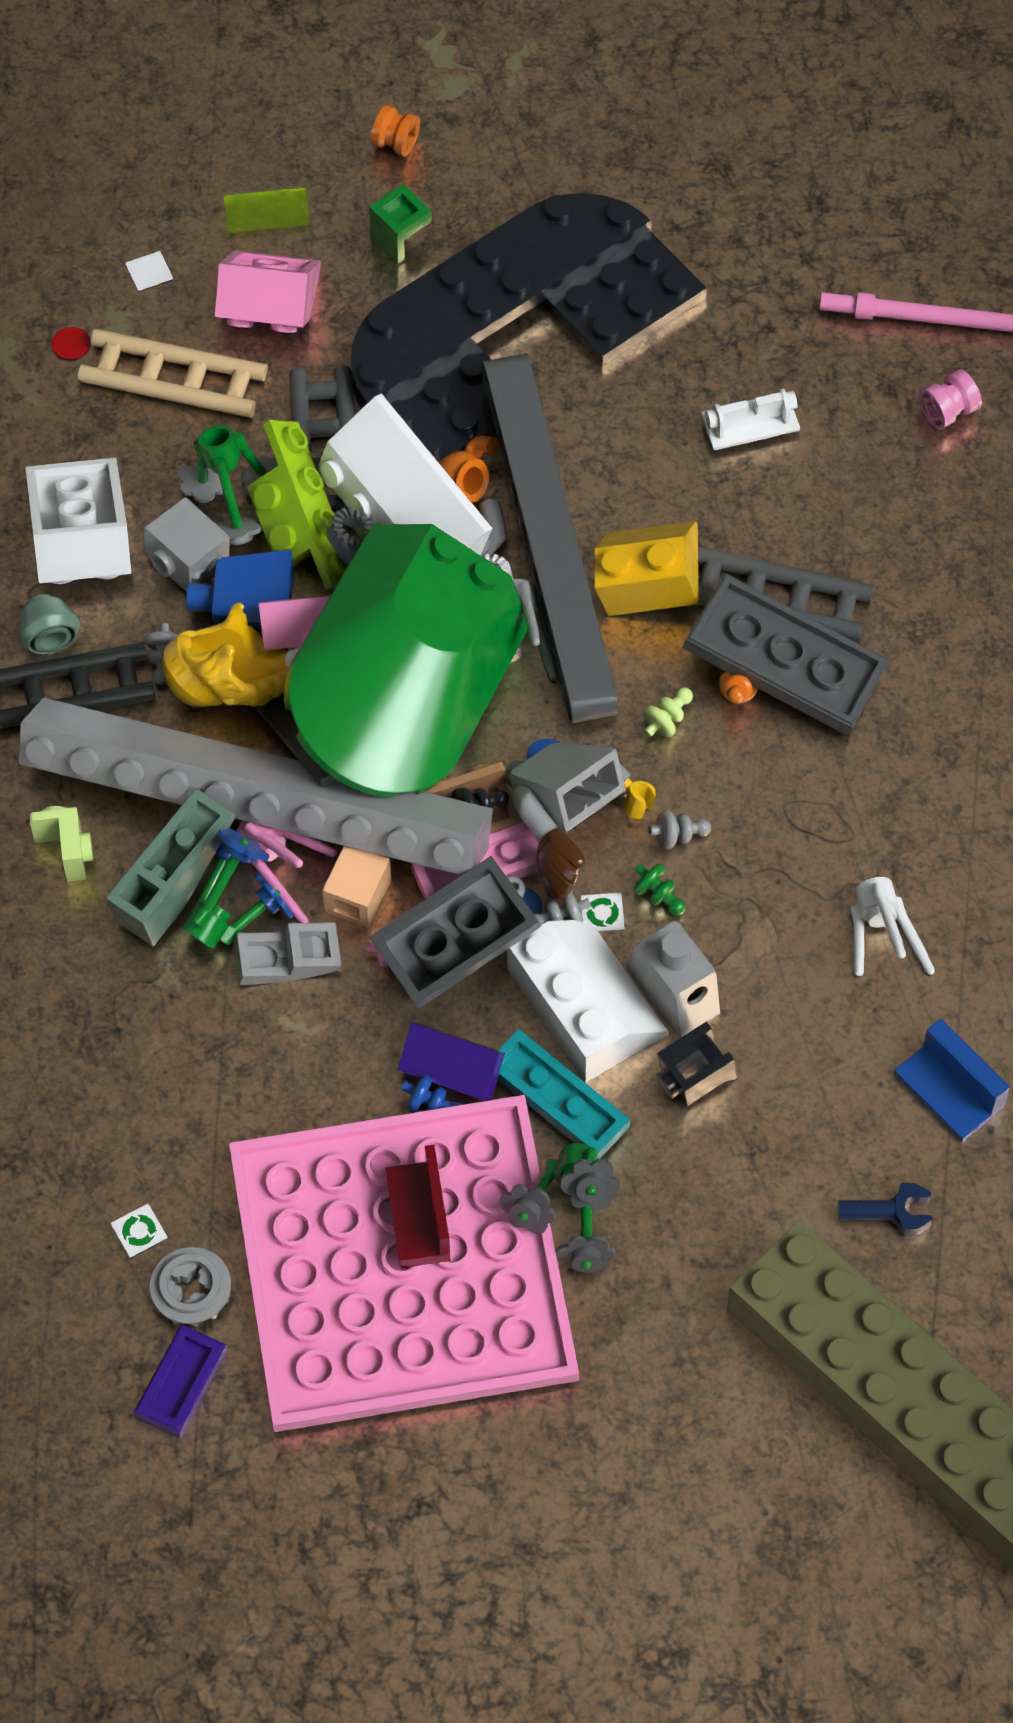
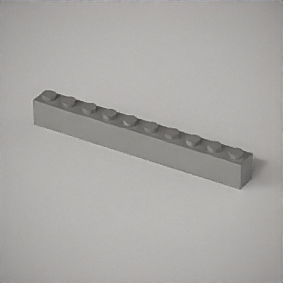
(252, 785)

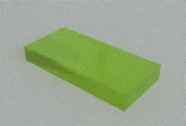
(267, 210)

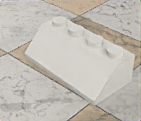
(394, 479)

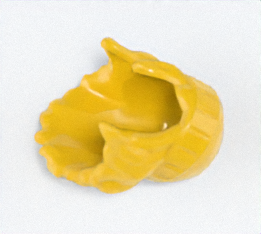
(224, 665)

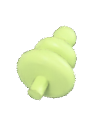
(669, 710)

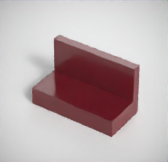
(418, 1212)

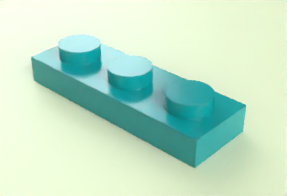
(560, 1095)

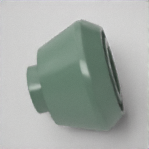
(47, 625)

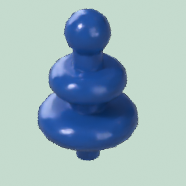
(422, 1094)

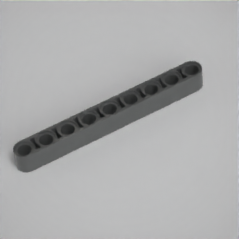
(549, 539)

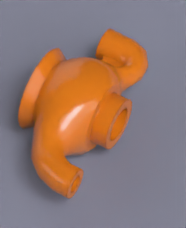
(468, 469)

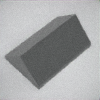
(455, 932)

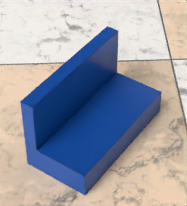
(953, 1081)

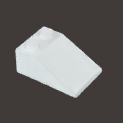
(78, 521)

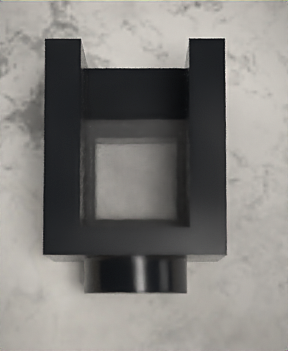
(694, 1065)

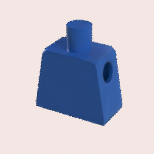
(244, 581)

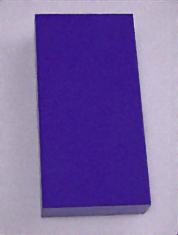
(451, 1061)
(180, 1381)

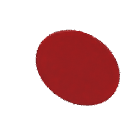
(71, 343)

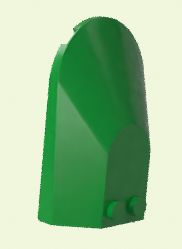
(403, 660)

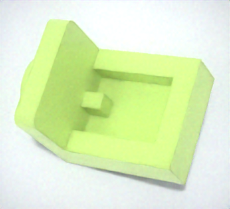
(63, 825)

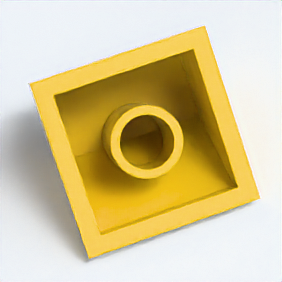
(648, 568)

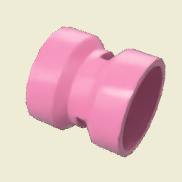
(953, 397)

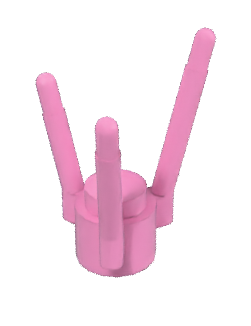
(273, 842)

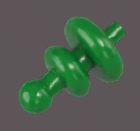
(661, 890)

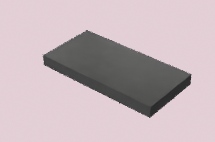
(786, 654)

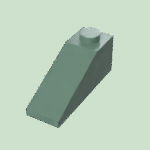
(169, 868)

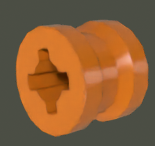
(395, 130)

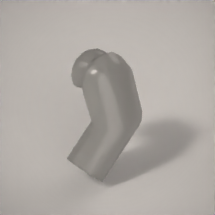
(493, 514)

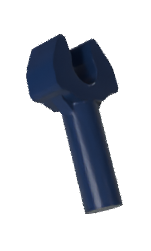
(891, 1209)

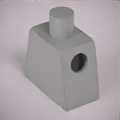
(671, 969)

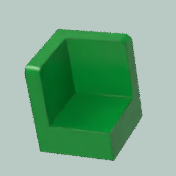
(396, 219)

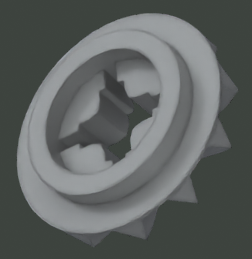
(182, 1267)

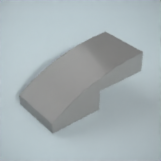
(287, 956)

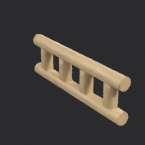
(189, 391)

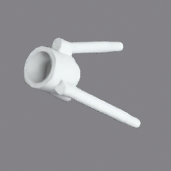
(881, 908)

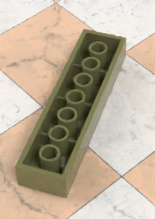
(885, 1378)

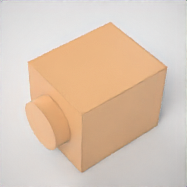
(357, 885)

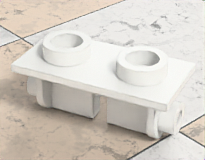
(751, 419)

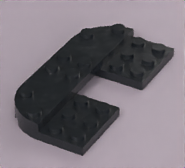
(573, 253)

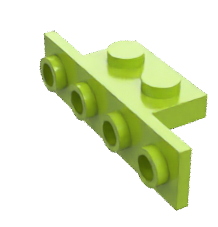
(294, 503)

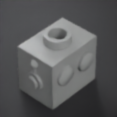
(185, 544)

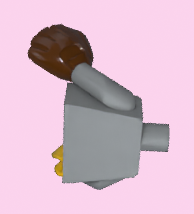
(560, 791)

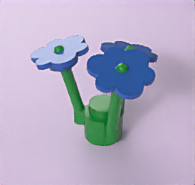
(209, 920)

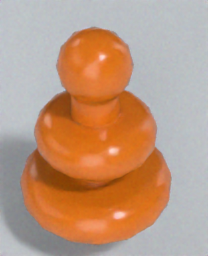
(736, 688)

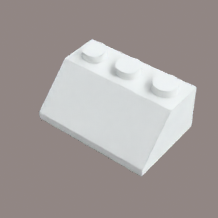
(583, 995)

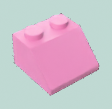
(266, 290)

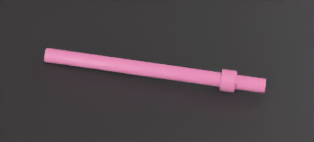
(867, 306)

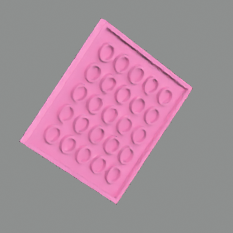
(336, 1311)

